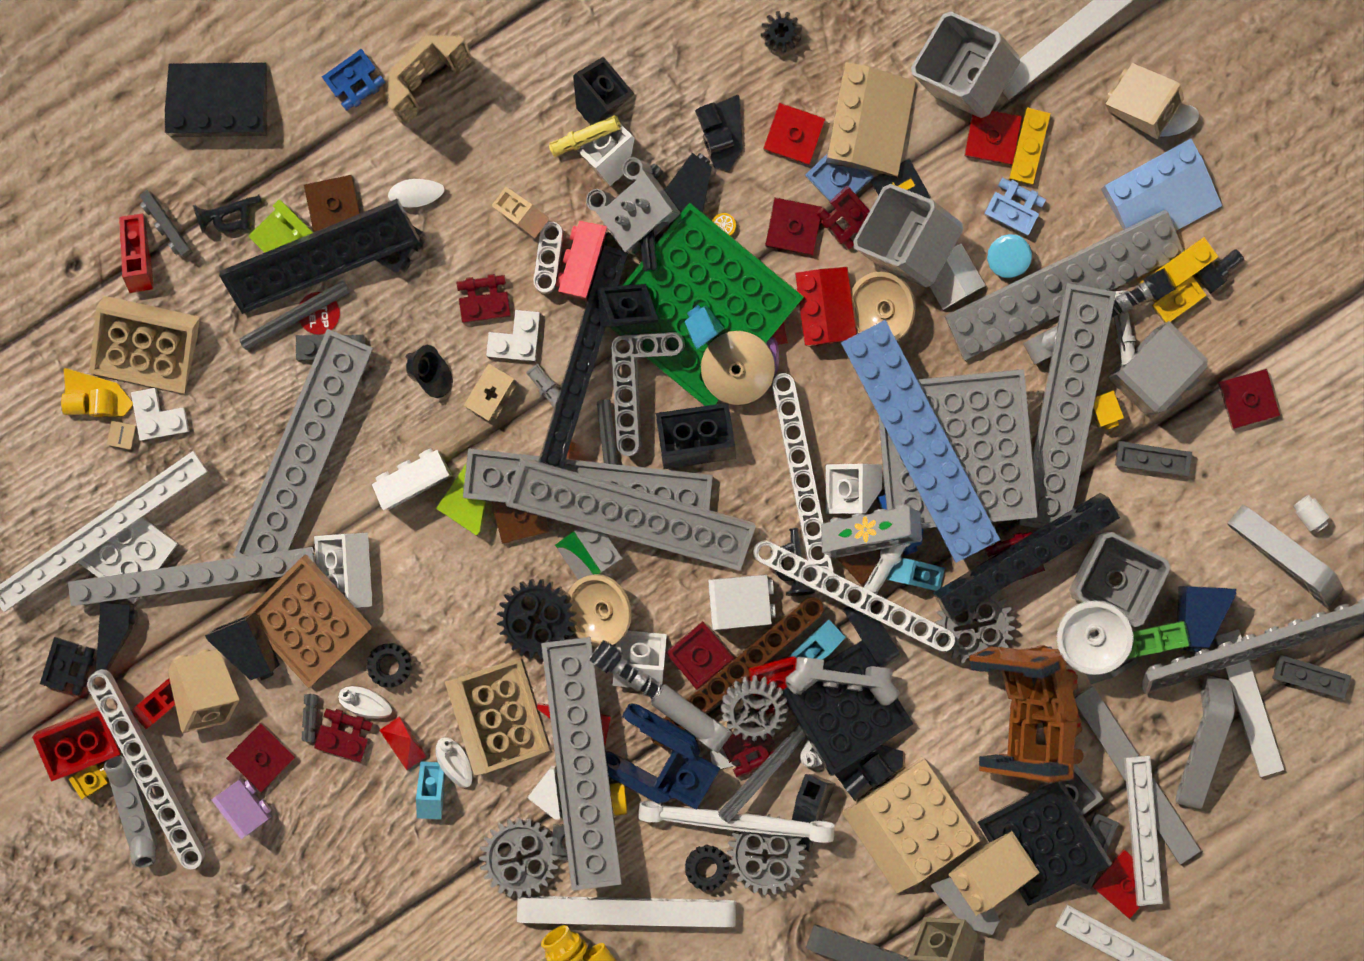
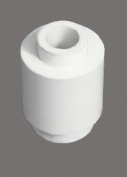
(1311, 513)

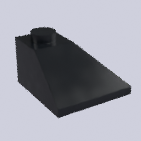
(599, 91)

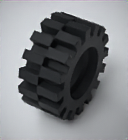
(375, 658)
(720, 875)

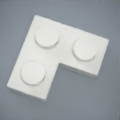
(520, 344)
(153, 422)

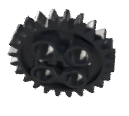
(516, 609)

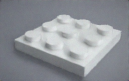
(132, 550)

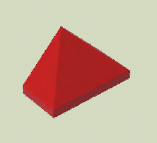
(403, 743)

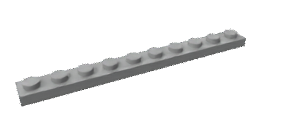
(185, 577)

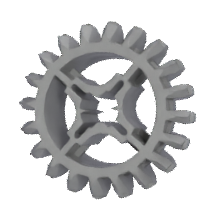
(740, 721)

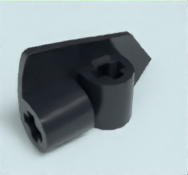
(722, 131)
(870, 770)

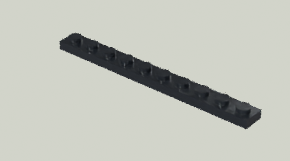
(580, 362)

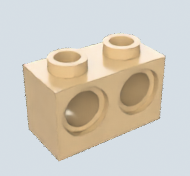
(520, 212)

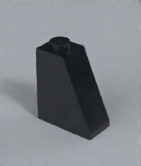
(690, 183)
(245, 646)

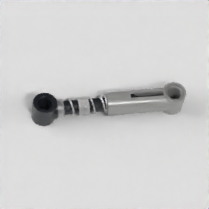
(1153, 287)
(663, 698)

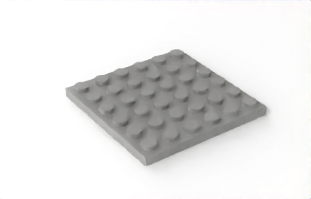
(990, 436)

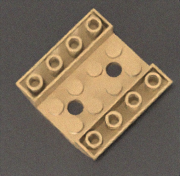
(416, 63)

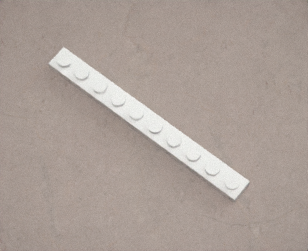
(100, 530)

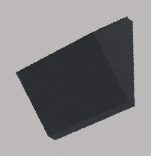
(625, 305)

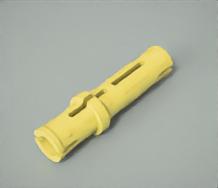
(575, 140)

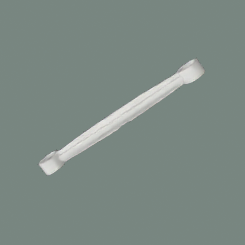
(816, 831)

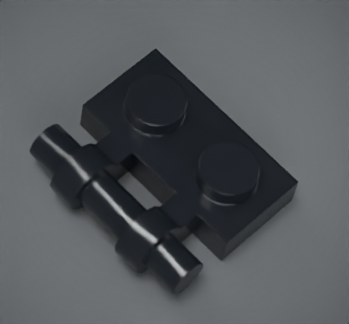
(60, 663)

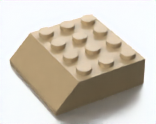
(910, 826)

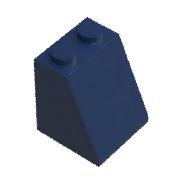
(1203, 611)

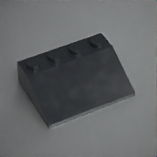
(216, 99)

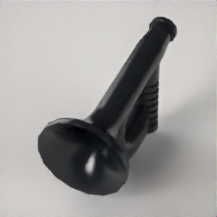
(216, 215)
(794, 547)

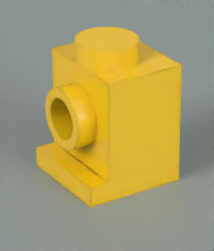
(81, 784)

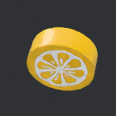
(726, 222)

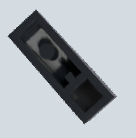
(114, 628)

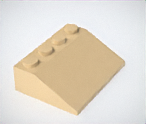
(870, 120)
(143, 344)
(497, 716)

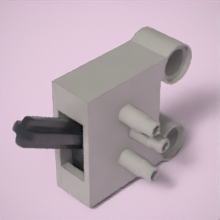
(637, 212)

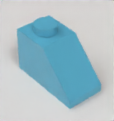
(917, 574)
(820, 643)
(430, 791)

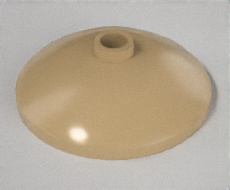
(873, 295)
(743, 350)
(593, 620)

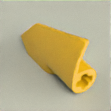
(93, 396)

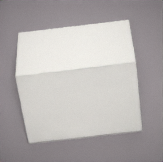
(956, 278)
(547, 794)

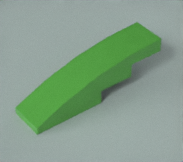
(1159, 639)

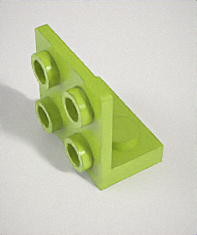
(279, 228)

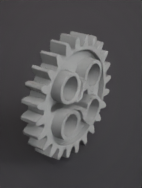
(978, 643)
(513, 836)
(766, 876)

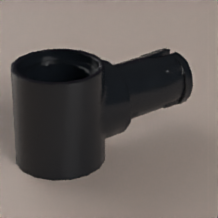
(1215, 273)

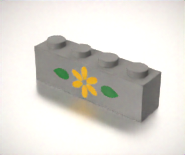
(871, 531)

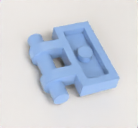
(1012, 213)

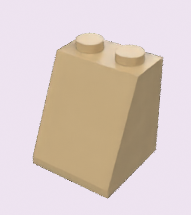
(1145, 99)
(202, 690)
(993, 873)

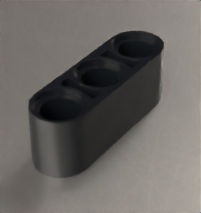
(873, 636)

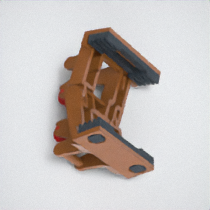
(1059, 717)

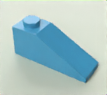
(702, 325)

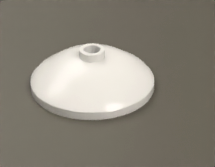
(1100, 652)

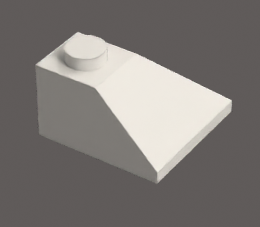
(609, 154)
(852, 487)

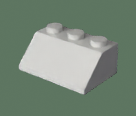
(411, 479)
(347, 565)

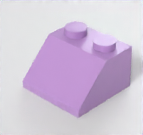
(242, 807)

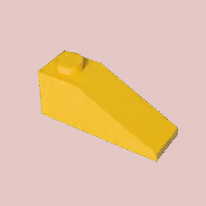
(1189, 262)

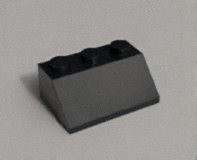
(696, 436)

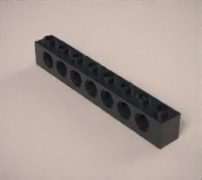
(1026, 555)

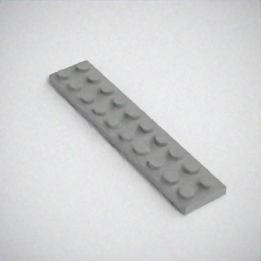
(1041, 293)
(1069, 400)
(304, 445)
(492, 474)
(630, 514)
(1253, 647)
(581, 764)

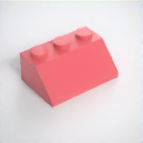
(582, 259)

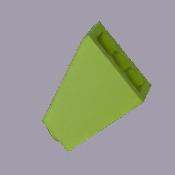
(462, 510)

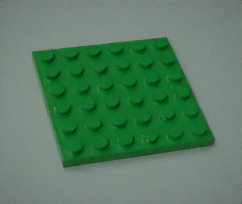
(708, 268)

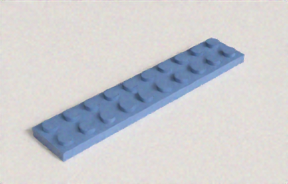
(920, 441)

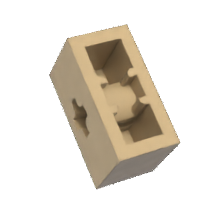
(478, 400)

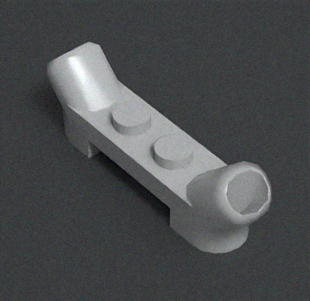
(875, 679)
(132, 812)

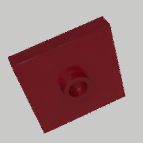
(793, 226)
(1249, 399)
(699, 655)
(261, 757)

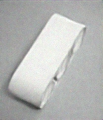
(546, 245)

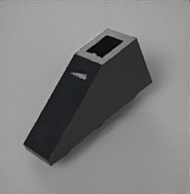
(812, 802)

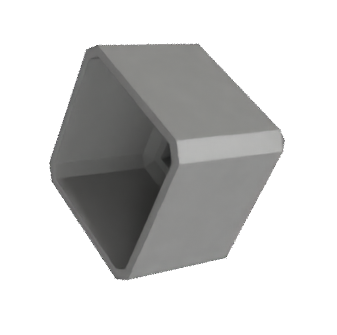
(957, 52)
(908, 235)
(1160, 370)
(1140, 572)

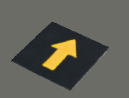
(907, 179)

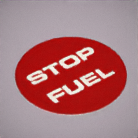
(322, 319)

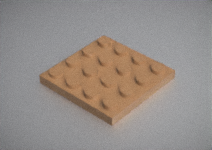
(309, 621)

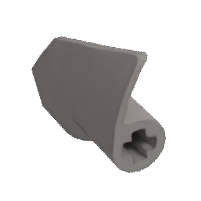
(949, 893)

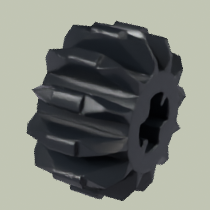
(773, 27)

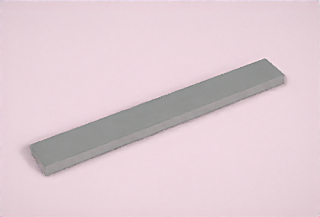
(1119, 747)

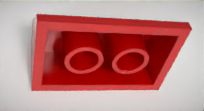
(826, 306)
(75, 744)

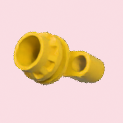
(566, 945)

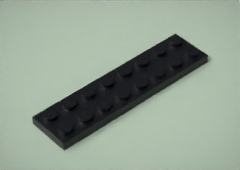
(319, 256)

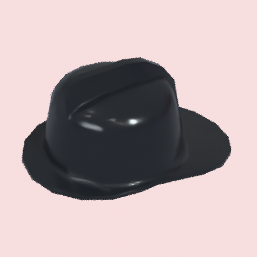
(429, 371)

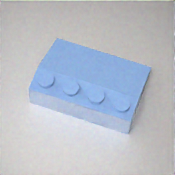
(1169, 182)

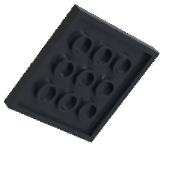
(843, 721)
(1053, 838)

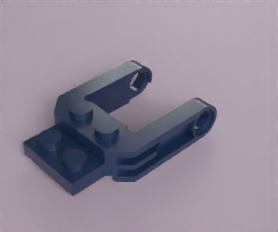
(684, 773)

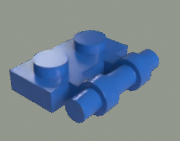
(348, 74)

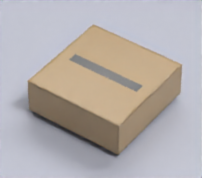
(121, 435)

